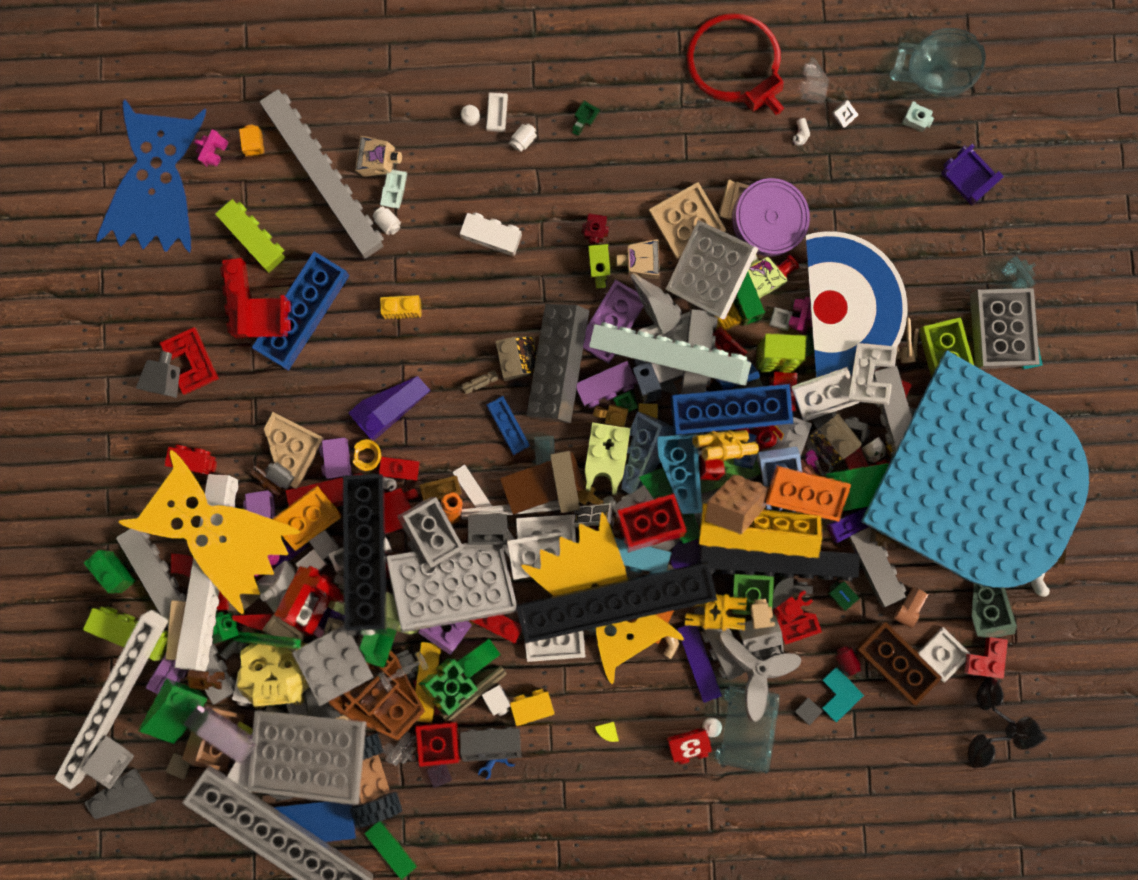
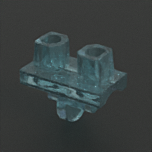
(1022, 271)

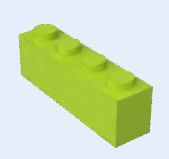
(248, 233)

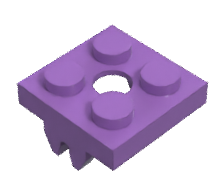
(447, 640)

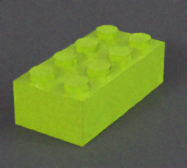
(944, 337)
(780, 353)
(118, 629)

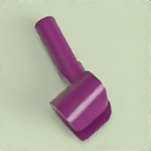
(810, 458)

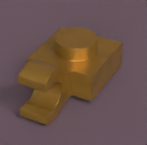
(614, 415)
(585, 496)

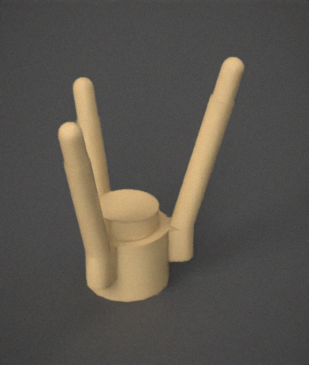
(909, 353)

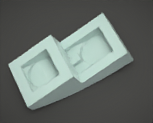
(393, 189)

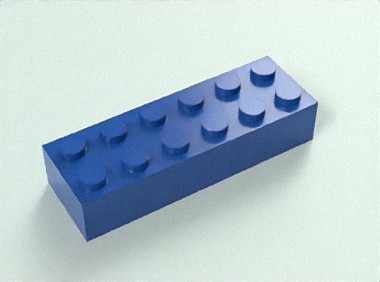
(309, 300)
(731, 409)

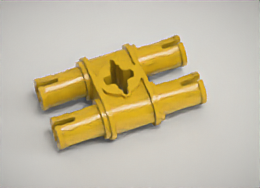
(725, 445)
(722, 621)

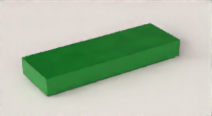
(391, 850)

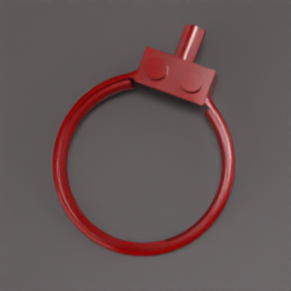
(761, 94)

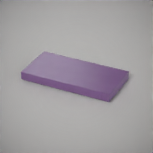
(618, 308)

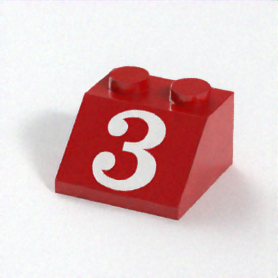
(689, 745)

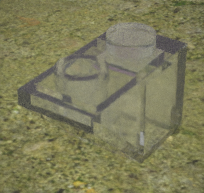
(815, 83)

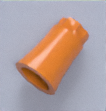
(452, 513)

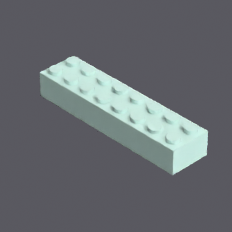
(674, 355)

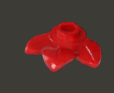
(764, 433)

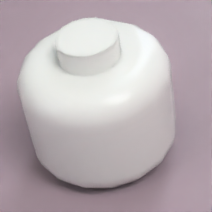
(470, 115)
(712, 726)

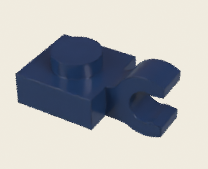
(747, 461)

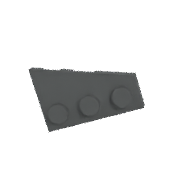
(125, 794)

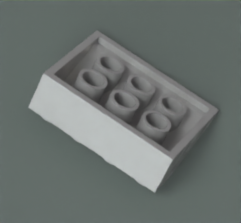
(1004, 328)

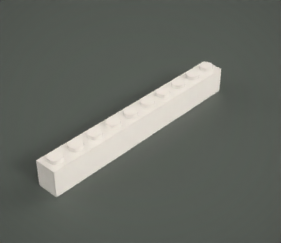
(202, 593)
(112, 697)

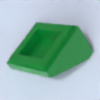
(626, 400)

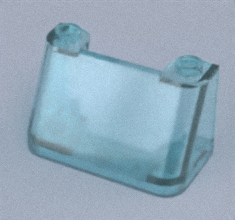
(744, 742)

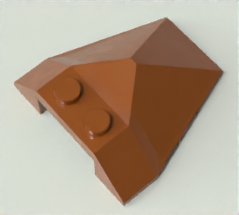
(383, 711)

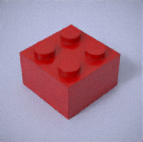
(438, 743)

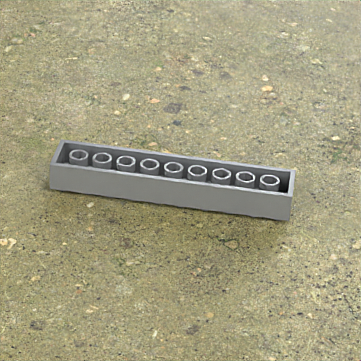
(269, 831)

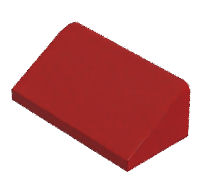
(726, 343)

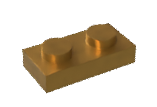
(441, 488)

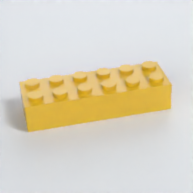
(769, 533)

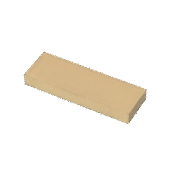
(175, 624)

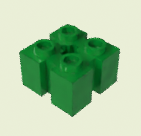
(459, 687)

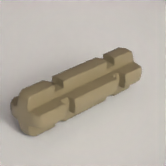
(480, 382)

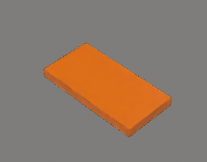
(807, 493)

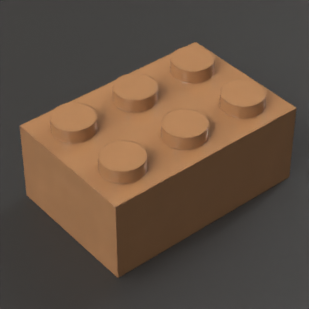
(736, 504)

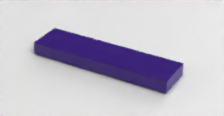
(699, 663)

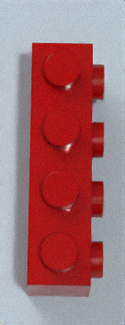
(236, 284)

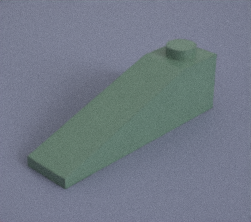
(992, 612)

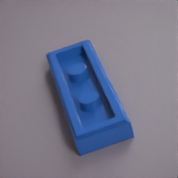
(508, 425)

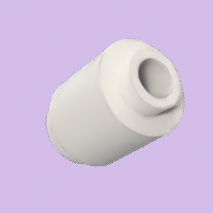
(523, 137)
(387, 220)

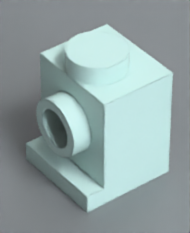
(912, 120)

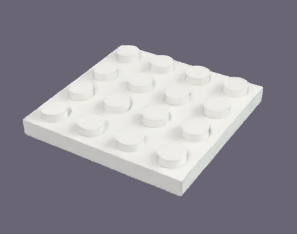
(711, 269)

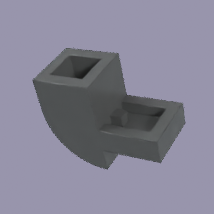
(785, 589)

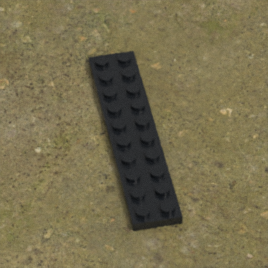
(616, 602)

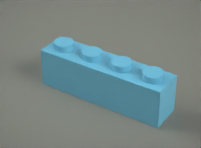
(644, 559)

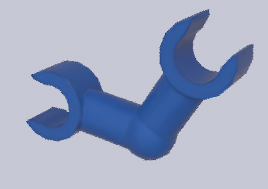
(490, 763)

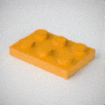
(309, 515)

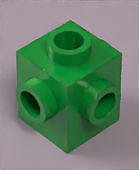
(224, 628)

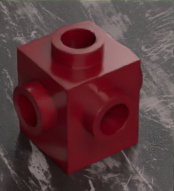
(595, 222)

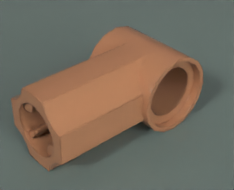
(909, 611)

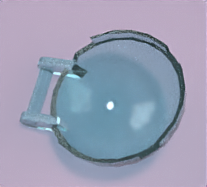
(942, 63)

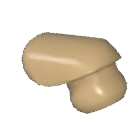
(672, 646)

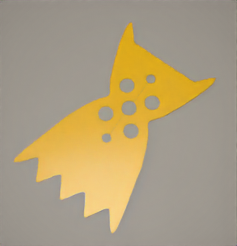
(599, 562)
(226, 564)

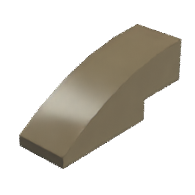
(565, 482)

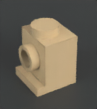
(761, 614)

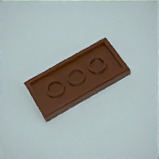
(535, 486)

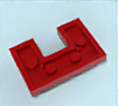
(202, 369)

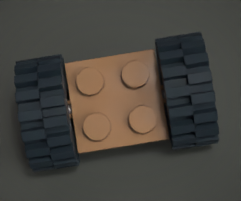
(375, 797)

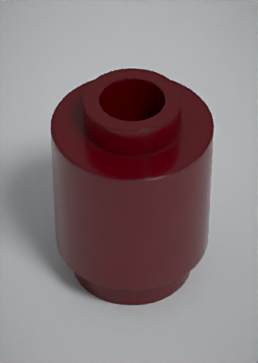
(848, 661)

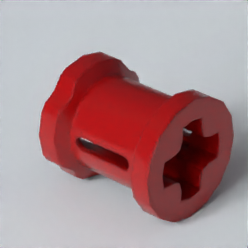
(788, 266)

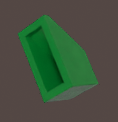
(478, 658)

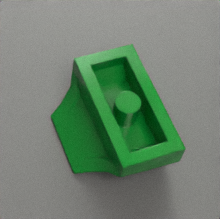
(377, 647)

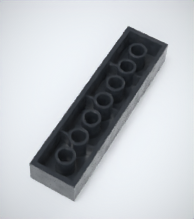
(364, 555)
(828, 564)

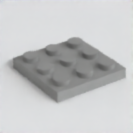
(332, 665)

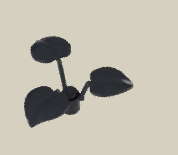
(1025, 733)

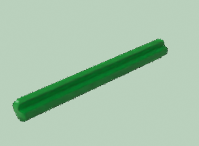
(269, 640)

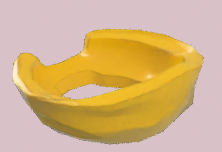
(364, 444)

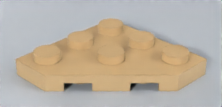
(292, 446)

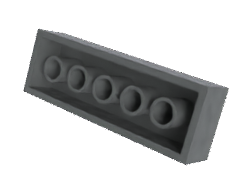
(558, 363)

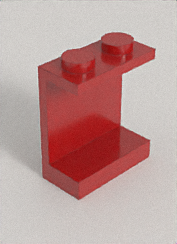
(263, 317)

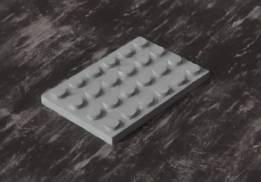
(456, 590)
(307, 756)

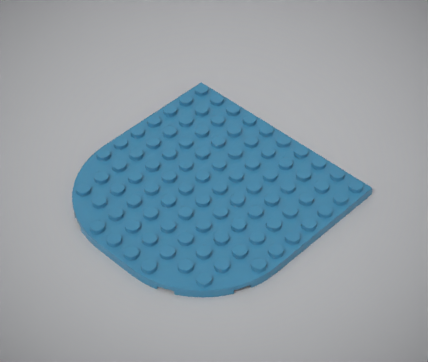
(982, 480)

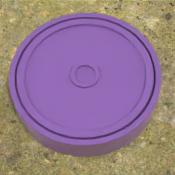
(771, 216)

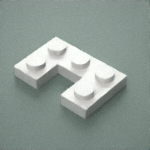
(866, 359)

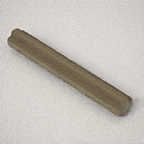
(482, 687)

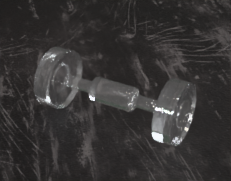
(403, 671)

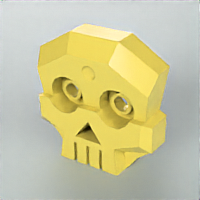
(274, 682)

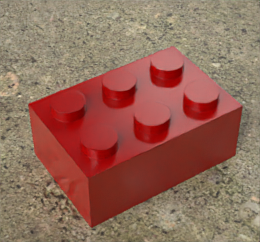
(650, 523)

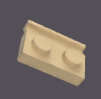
(731, 193)

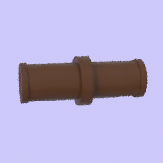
(267, 483)

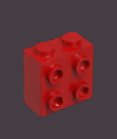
(197, 461)

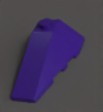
(385, 408)

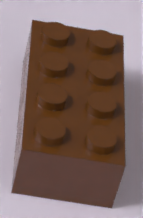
(898, 663)

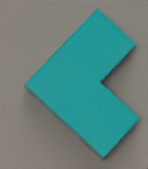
(845, 694)

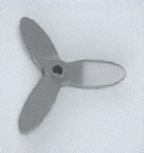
(758, 672)

